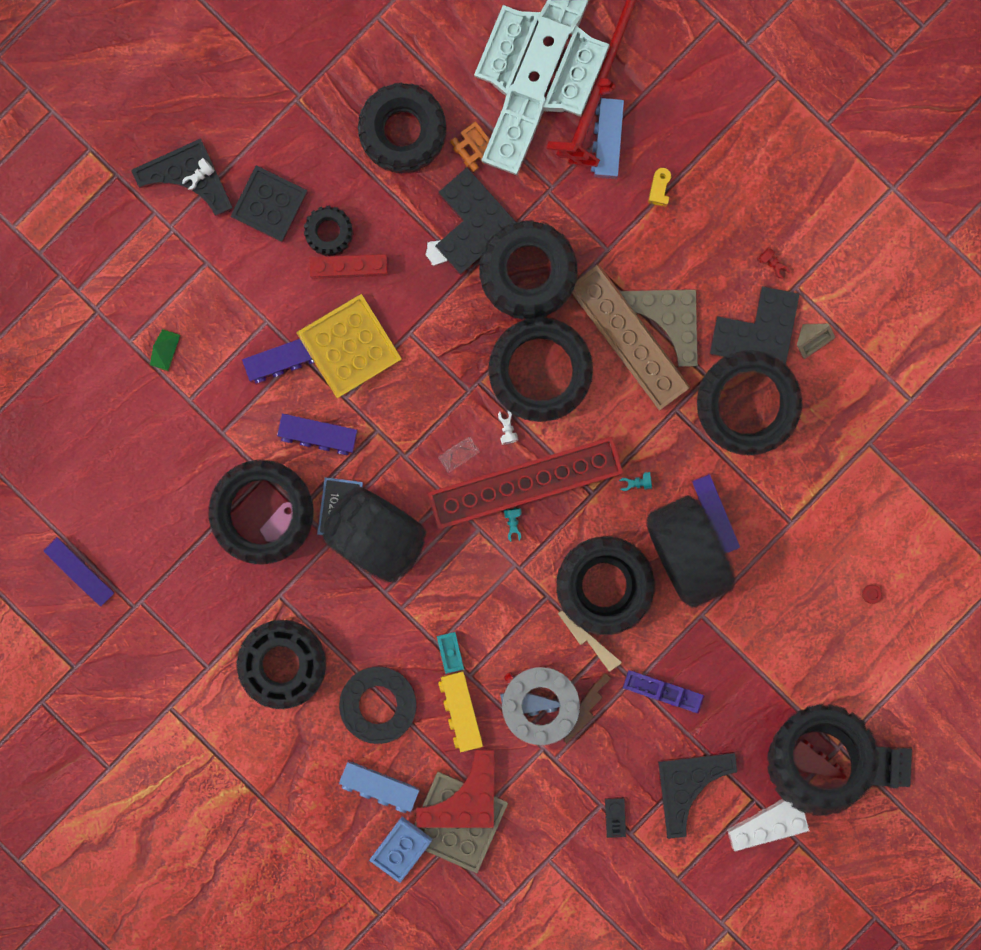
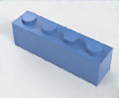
(608, 138)
(380, 786)

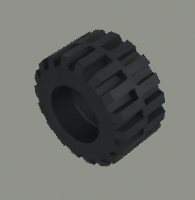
(320, 216)

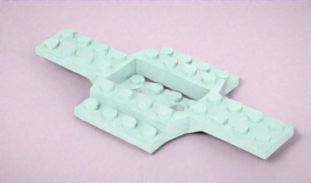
(518, 50)

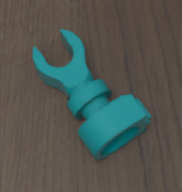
(637, 482)
(511, 514)

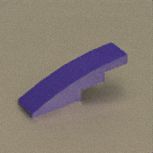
(78, 571)
(663, 691)

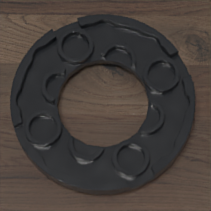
(369, 731)

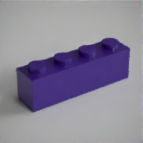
(276, 361)
(317, 433)

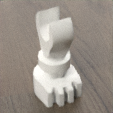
(205, 168)
(509, 436)

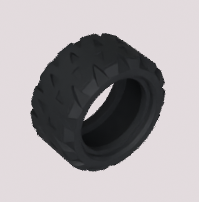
(691, 551)
(850, 732)

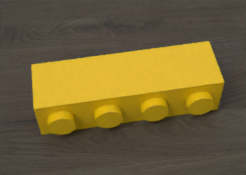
(461, 711)

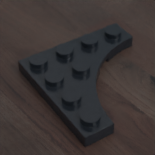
(182, 163)
(683, 781)

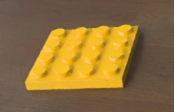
(349, 346)

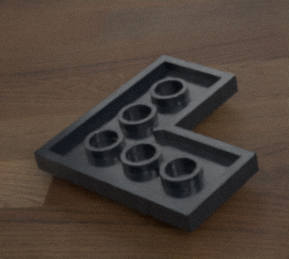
(480, 216)
(769, 332)

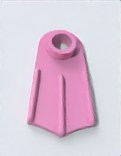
(277, 524)

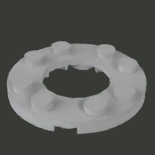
(532, 679)

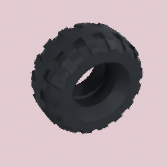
(397, 99)
(311, 664)

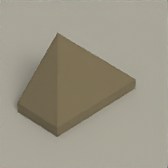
(813, 338)

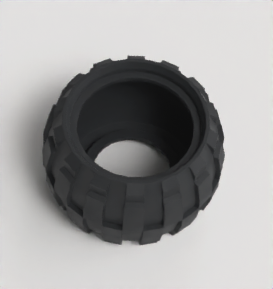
(522, 302)
(374, 534)
(638, 593)

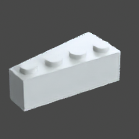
(768, 825)

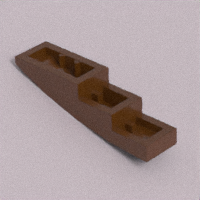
(587, 703)

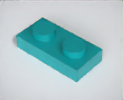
(450, 652)

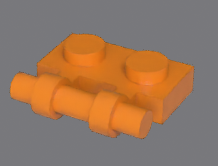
(478, 142)

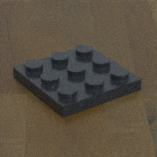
(269, 203)

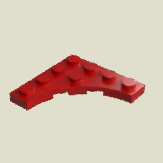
(470, 805)

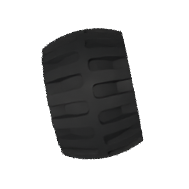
(549, 330)
(777, 431)
(221, 504)

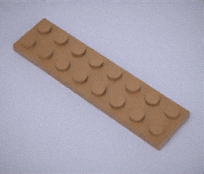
(629, 337)

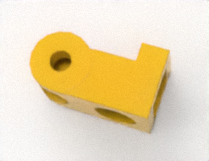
(660, 180)

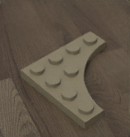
(674, 314)

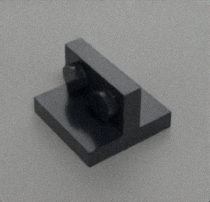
(894, 767)

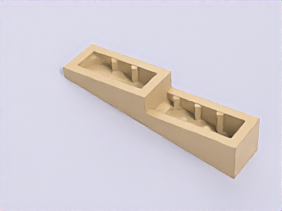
(581, 635)

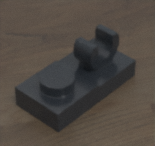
(615, 817)

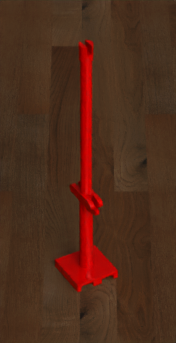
(602, 86)

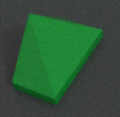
(164, 349)

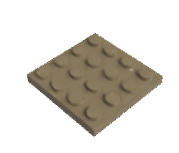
(459, 845)

